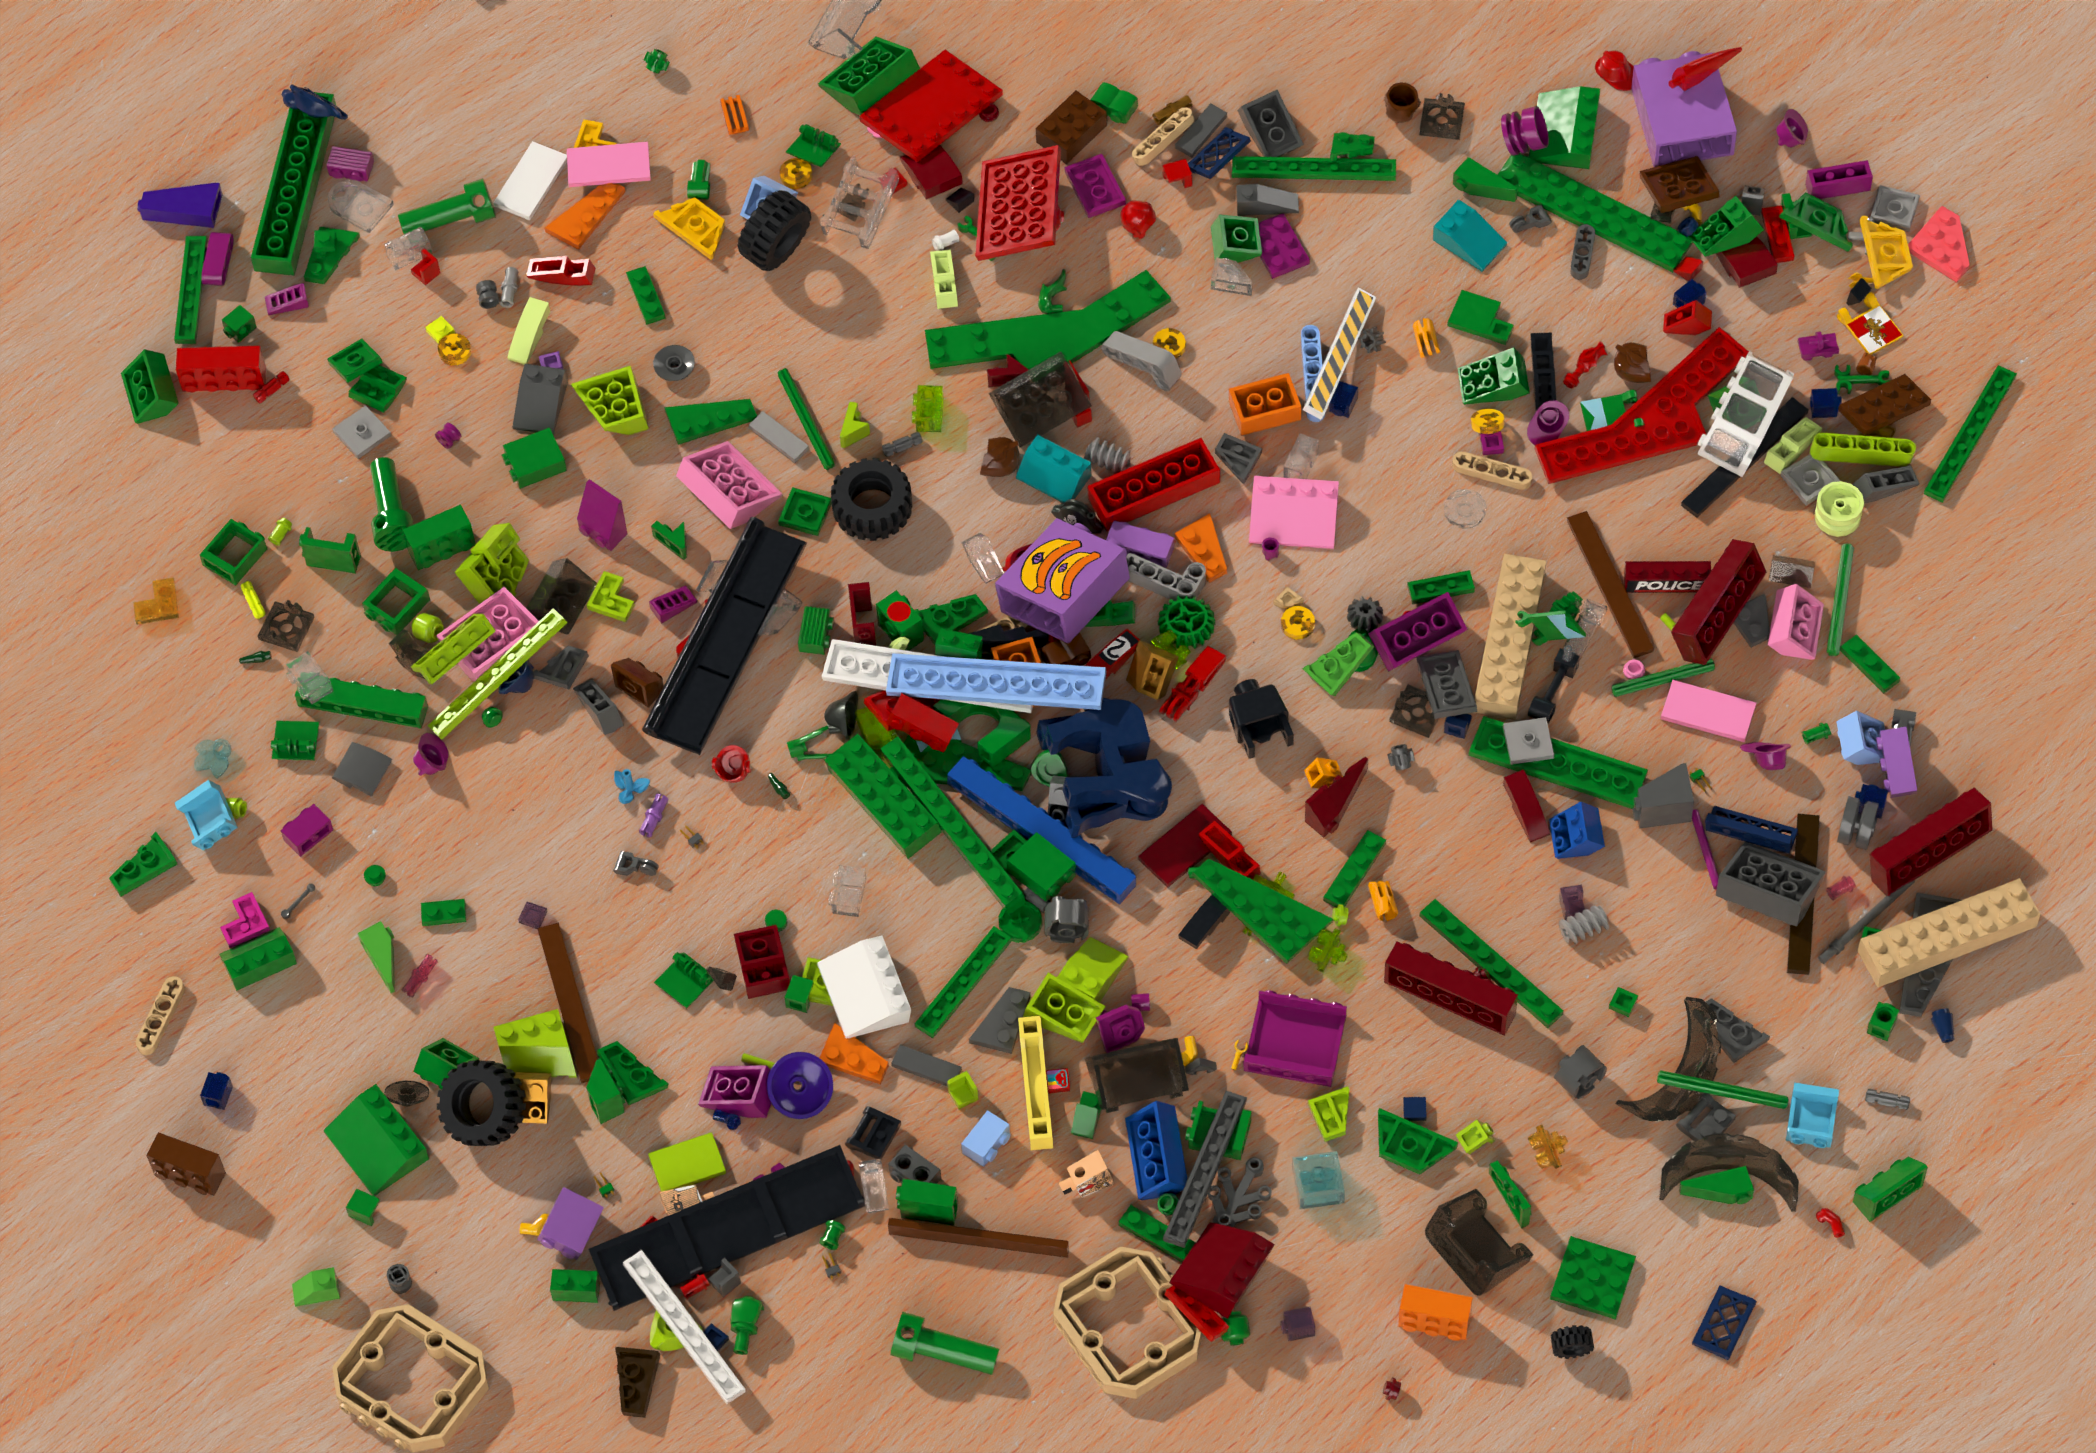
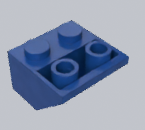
(1577, 831)

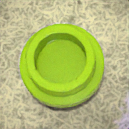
(1340, 915)

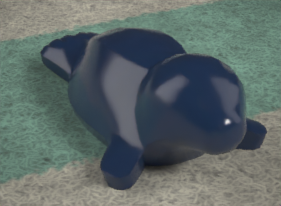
(311, 103)

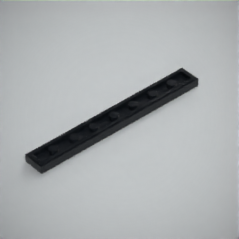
(1722, 478)

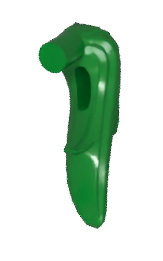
(1047, 293)

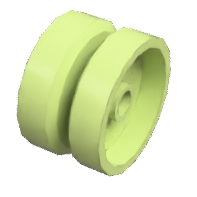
(1839, 508)

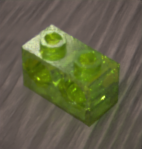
(931, 408)

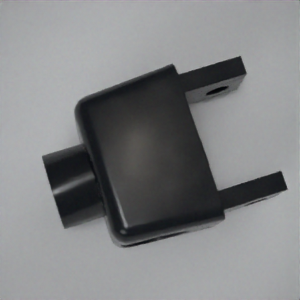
(1258, 714)

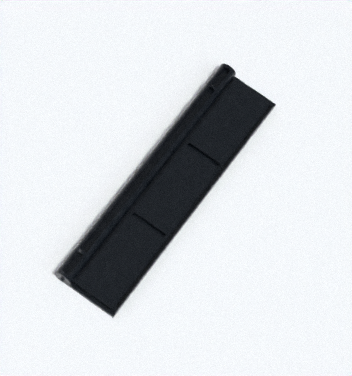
(723, 637)
(731, 1224)

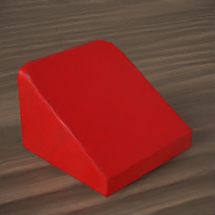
(1689, 268)

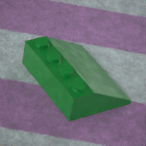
(870, 74)
(1570, 126)
(376, 1141)

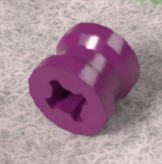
(448, 435)

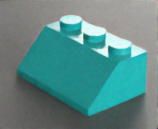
(1053, 470)

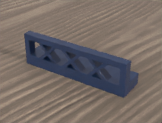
(1749, 832)

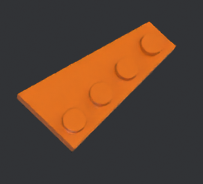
(585, 216)

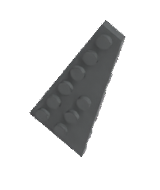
(1921, 986)

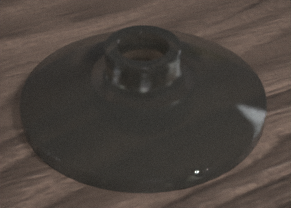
(406, 1093)

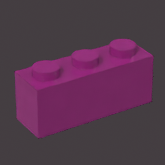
(1839, 180)

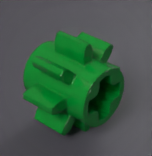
(656, 61)

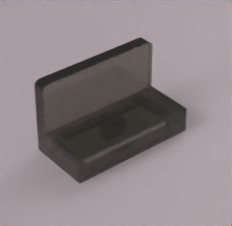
(1791, 571)

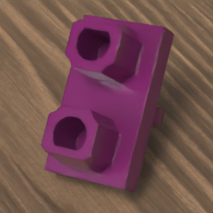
(1818, 345)

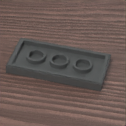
(1446, 684)

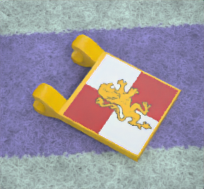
(1872, 328)

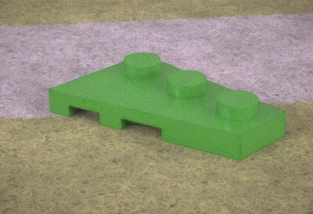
(1338, 665)

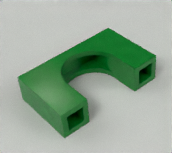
(1003, 740)

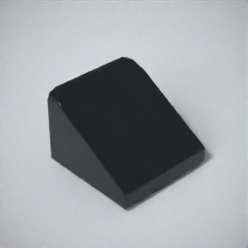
(960, 199)
(1858, 292)

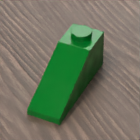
(1482, 182)
(1724, 1187)

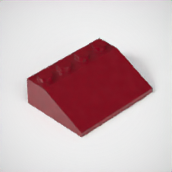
(1222, 1266)

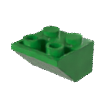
(604, 1093)

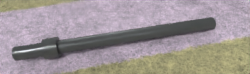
(1838, 944)

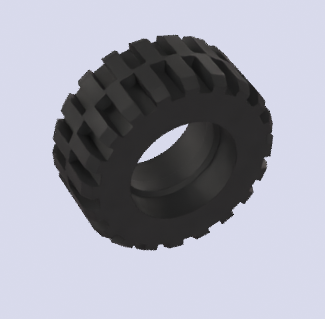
(774, 230)
(871, 476)
(506, 1107)

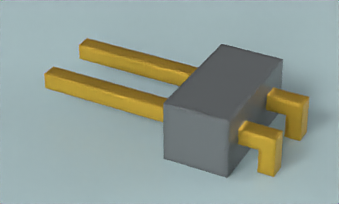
(693, 841)
(832, 1271)

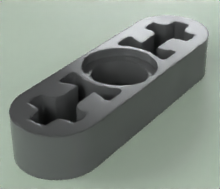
(1580, 244)

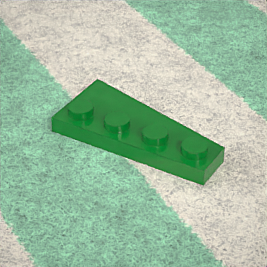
(704, 419)

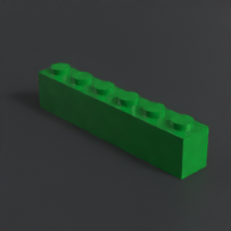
(371, 703)

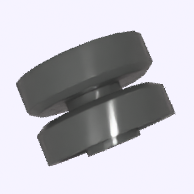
(1859, 823)

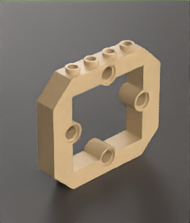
(1085, 1286)
(372, 1340)

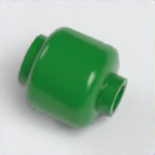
(1238, 1328)

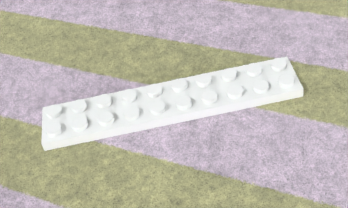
(870, 667)

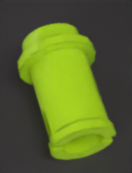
(280, 531)

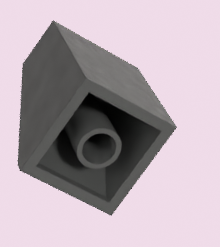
(1665, 800)

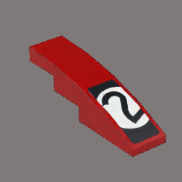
(1115, 653)

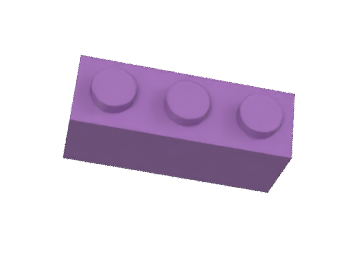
(1143, 542)
(1897, 762)

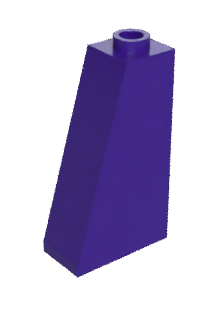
(182, 205)

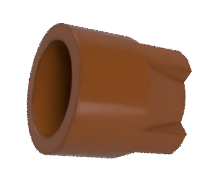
(1866, 364)

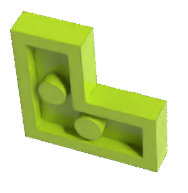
(606, 599)

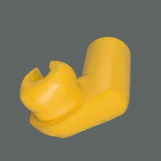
(1696, 212)
(1191, 1050)
(535, 1228)

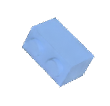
(986, 1138)

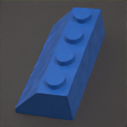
(1156, 1151)

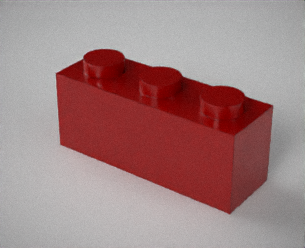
(922, 723)

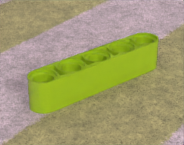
(1862, 449)

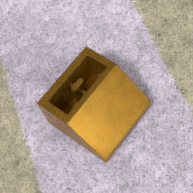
(1151, 670)
(538, 1096)

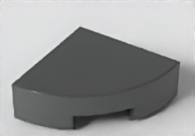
(1200, 1065)

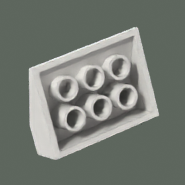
(865, 988)

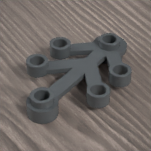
(1238, 1198)

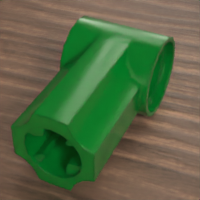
(699, 184)

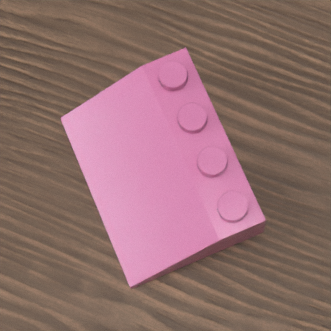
(727, 483)
(1294, 511)
(508, 619)

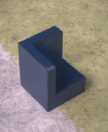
(1457, 725)

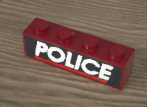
(1665, 576)

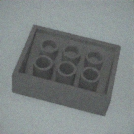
(1769, 883)

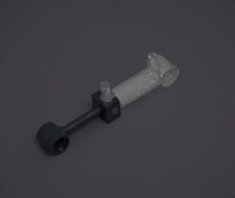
(1568, 658)

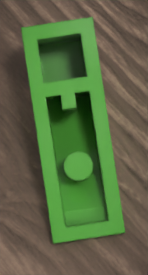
(380, 949)

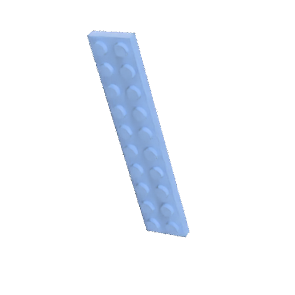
(996, 681)

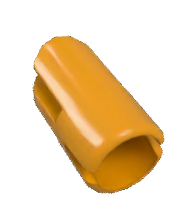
(1425, 335)
(1383, 900)

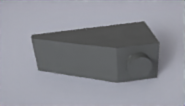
(1264, 200)
(1885, 483)
(599, 706)

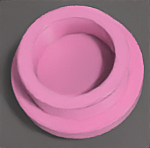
(1633, 669)

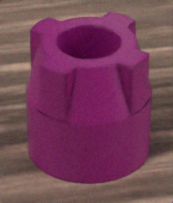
(1270, 548)
(1141, 1001)

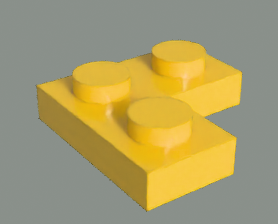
(590, 135)

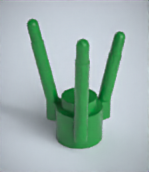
(797, 746)

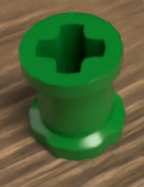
(832, 1234)

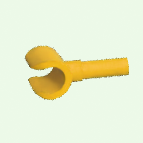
(1856, 277)
(1238, 1054)

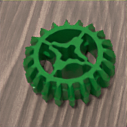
(1191, 616)

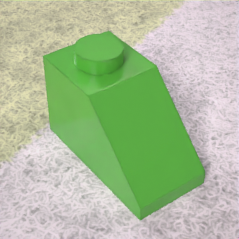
(316, 1287)

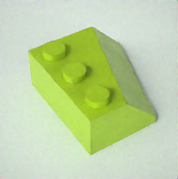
(614, 401)
(485, 580)
(536, 1045)

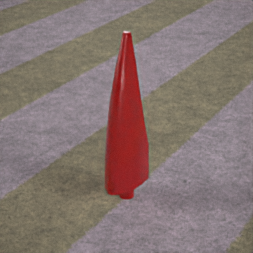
(1701, 68)

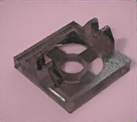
(1442, 130)
(280, 640)
(1398, 718)

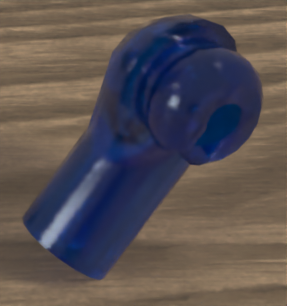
(730, 1119)

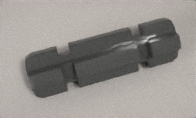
(902, 444)
(1887, 1099)

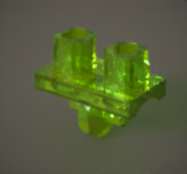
(1165, 640)
(1330, 941)

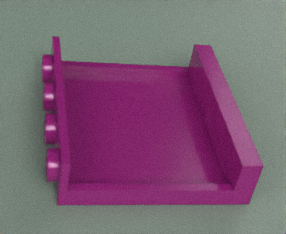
(1295, 1038)

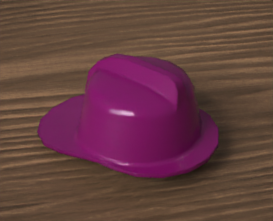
(1792, 129)
(1548, 422)
(430, 755)
(1768, 755)

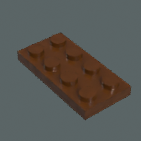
(1884, 405)

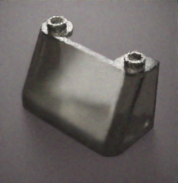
(1137, 1074)
(1472, 1243)

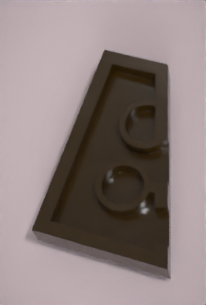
(636, 1378)

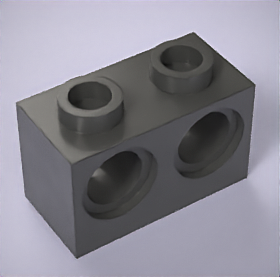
(918, 1167)

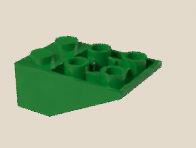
(1726, 229)
(1494, 378)

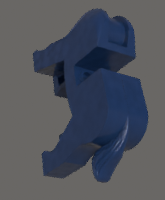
(1125, 780)

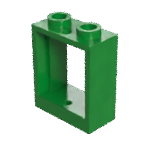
(222, 568)
(408, 585)

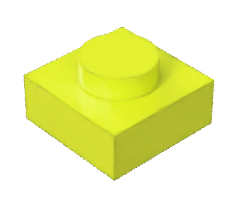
(439, 329)

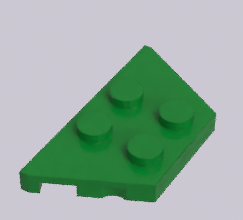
(1818, 219)
(1410, 1143)

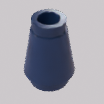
(1943, 1023)

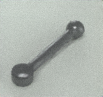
(286, 913)

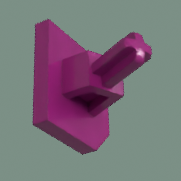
(1120, 1027)

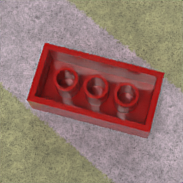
(220, 368)

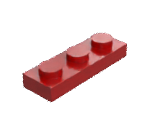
(1777, 234)
(1199, 1314)

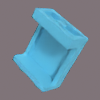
(207, 814)
(1812, 1115)

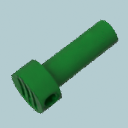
(450, 209)
(391, 518)
(941, 1346)

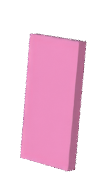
(608, 164)
(1708, 711)

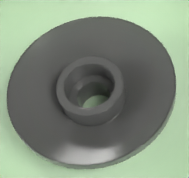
(674, 356)

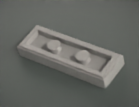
(778, 437)

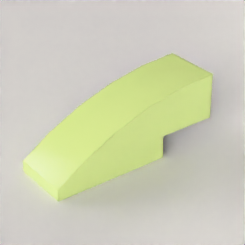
(944, 279)
(528, 330)
(1792, 445)

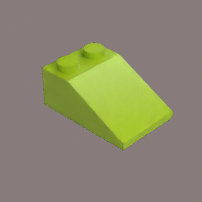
(1093, 968)
(1064, 1009)

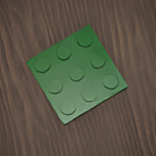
(1593, 1277)

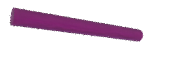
(1705, 848)

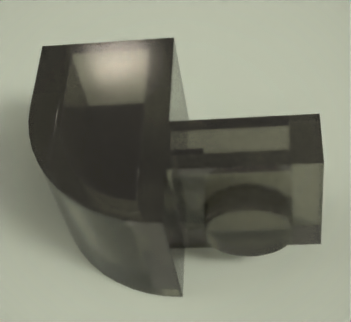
(407, 651)

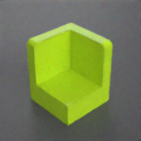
(962, 1090)

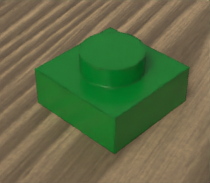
(324, 240)
(1500, 331)
(1623, 1002)

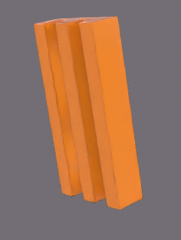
(731, 102)

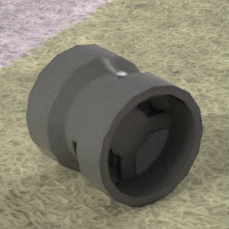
(487, 294)
(400, 1283)

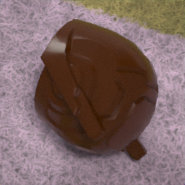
(1401, 102)
(1632, 363)
(1001, 457)

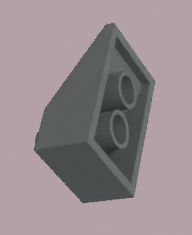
(1270, 125)
(539, 398)

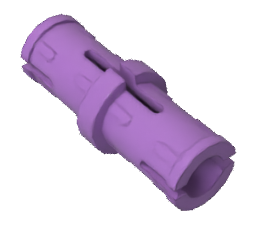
(653, 815)

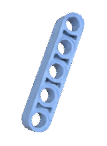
(1310, 364)

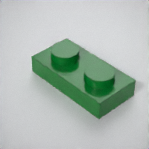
(443, 912)

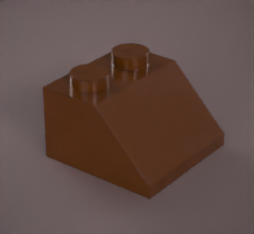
(637, 681)

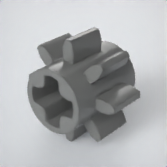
(1372, 340)
(1401, 757)

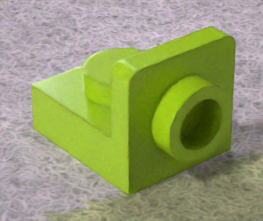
(1475, 1136)

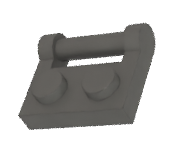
(1714, 1123)

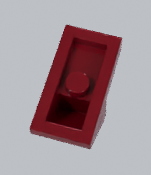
(1000, 376)

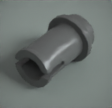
(1035, 899)

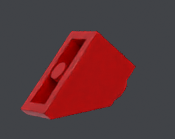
(1688, 319)

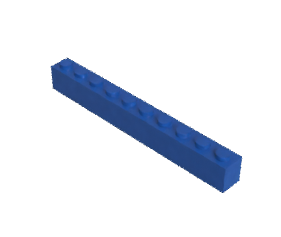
(1026, 819)

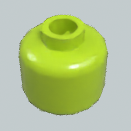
(426, 627)

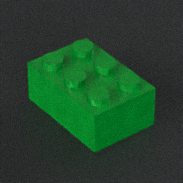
(439, 537)

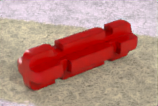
(271, 387)

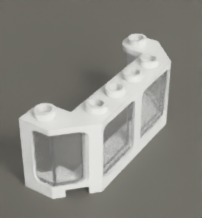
(1744, 413)

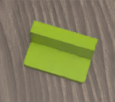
(497, 543)

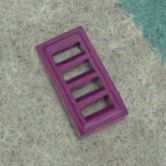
(294, 304)
(669, 612)

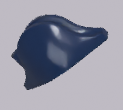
(519, 681)

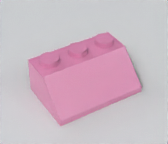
(1795, 623)

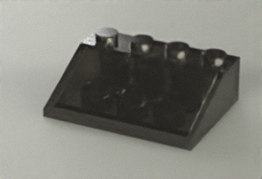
(1040, 399)

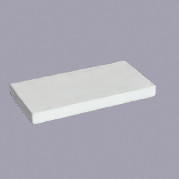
(530, 181)

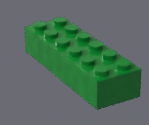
(882, 796)

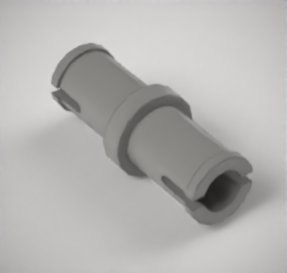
(509, 287)

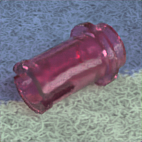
(1841, 887)

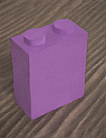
(570, 1223)

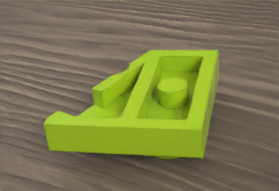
(1331, 1113)

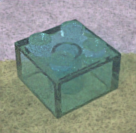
(1318, 1180)

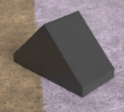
(1753, 199)

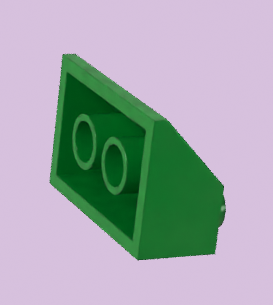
(149, 386)
(258, 958)
(1890, 1187)

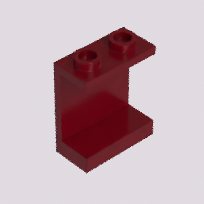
(860, 602)

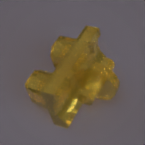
(1543, 1139)

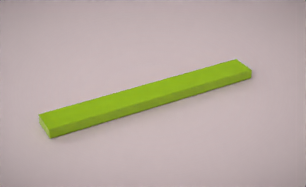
(497, 674)

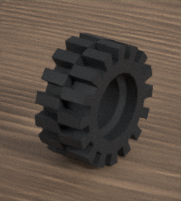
(1572, 1341)

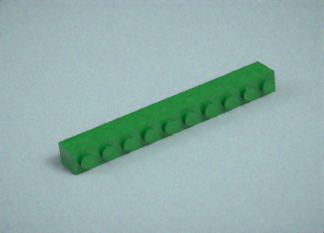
(953, 826)

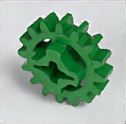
(1569, 603)

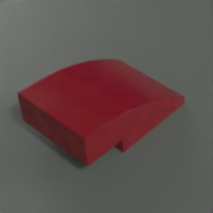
(933, 173)
(1748, 262)
(762, 961)

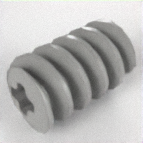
(1107, 456)
(1583, 923)

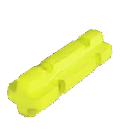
(253, 600)

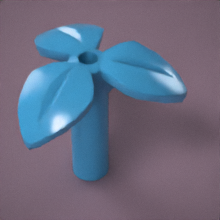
(624, 781)

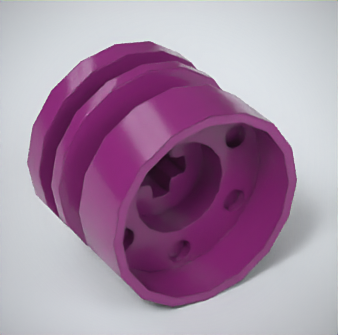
(1524, 130)

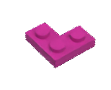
(250, 921)

